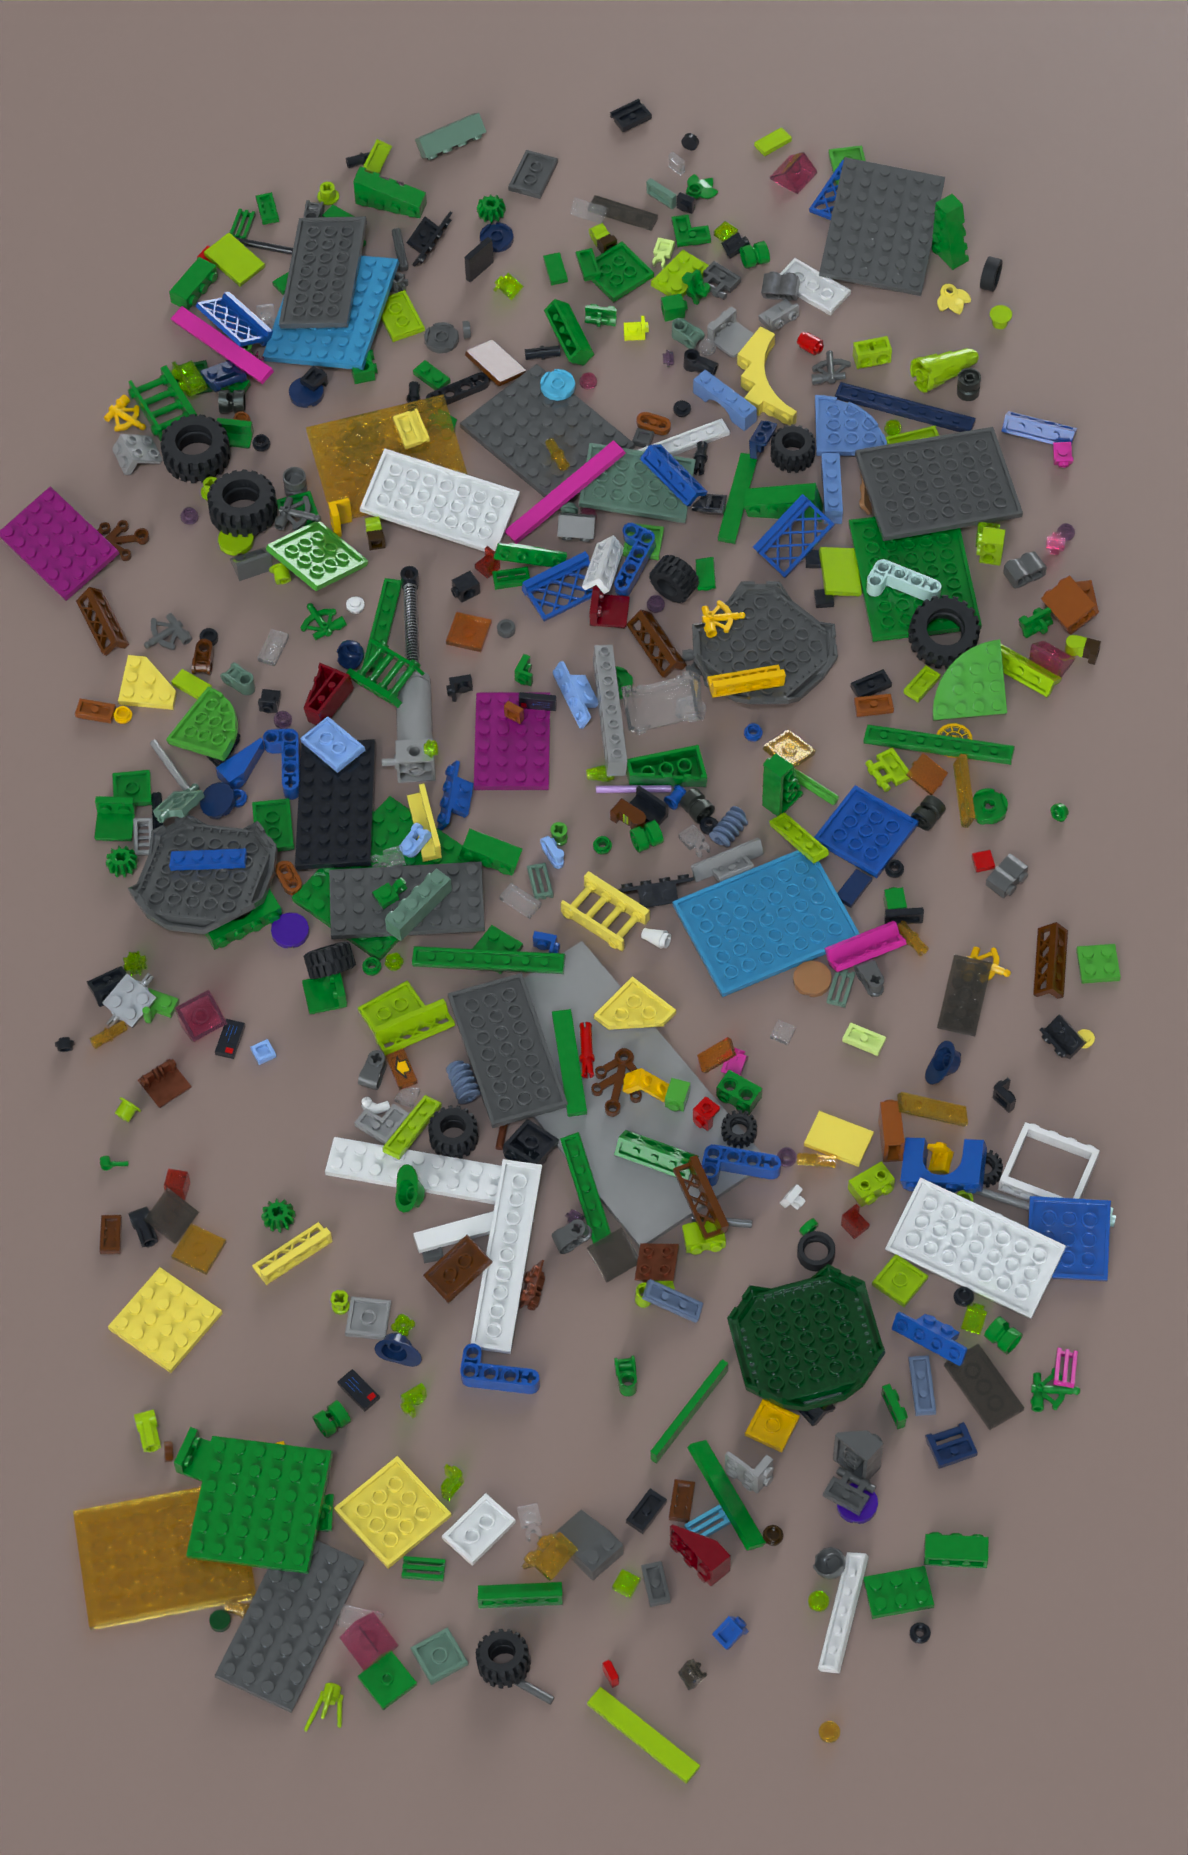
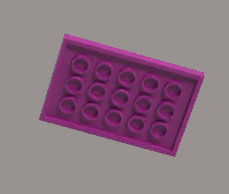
(58, 543)
(510, 752)

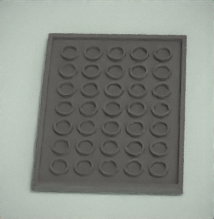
(881, 226)
(522, 419)
(938, 483)

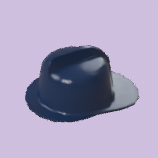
(944, 1063)
(398, 1349)

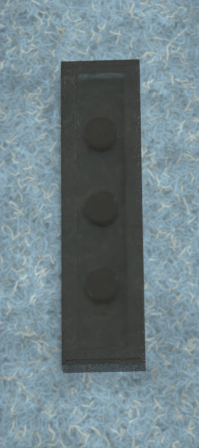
(627, 213)

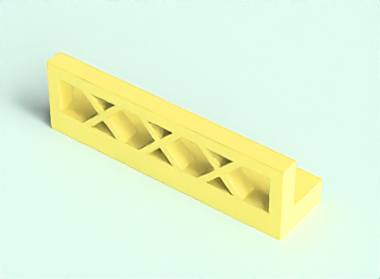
(422, 813)
(294, 1255)

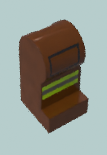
(627, 814)

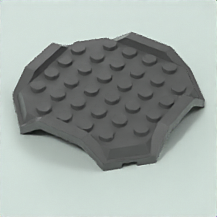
(769, 635)
(207, 897)

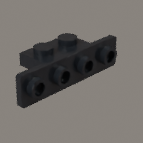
(424, 235)
(658, 893)

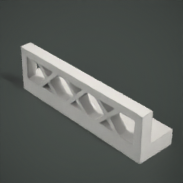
(603, 564)

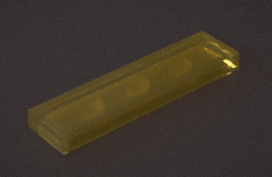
(964, 790)
(932, 1109)

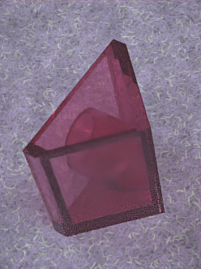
(794, 172)
(1050, 657)
(200, 1016)
(368, 1640)

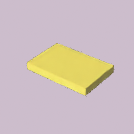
(839, 1138)

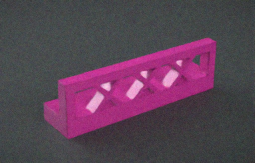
(864, 946)

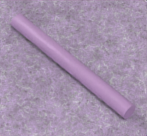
(632, 788)

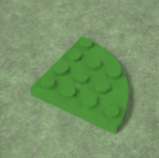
(972, 685)
(208, 726)

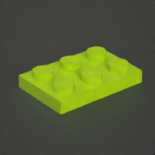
(670, 278)

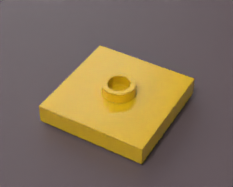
(772, 1425)

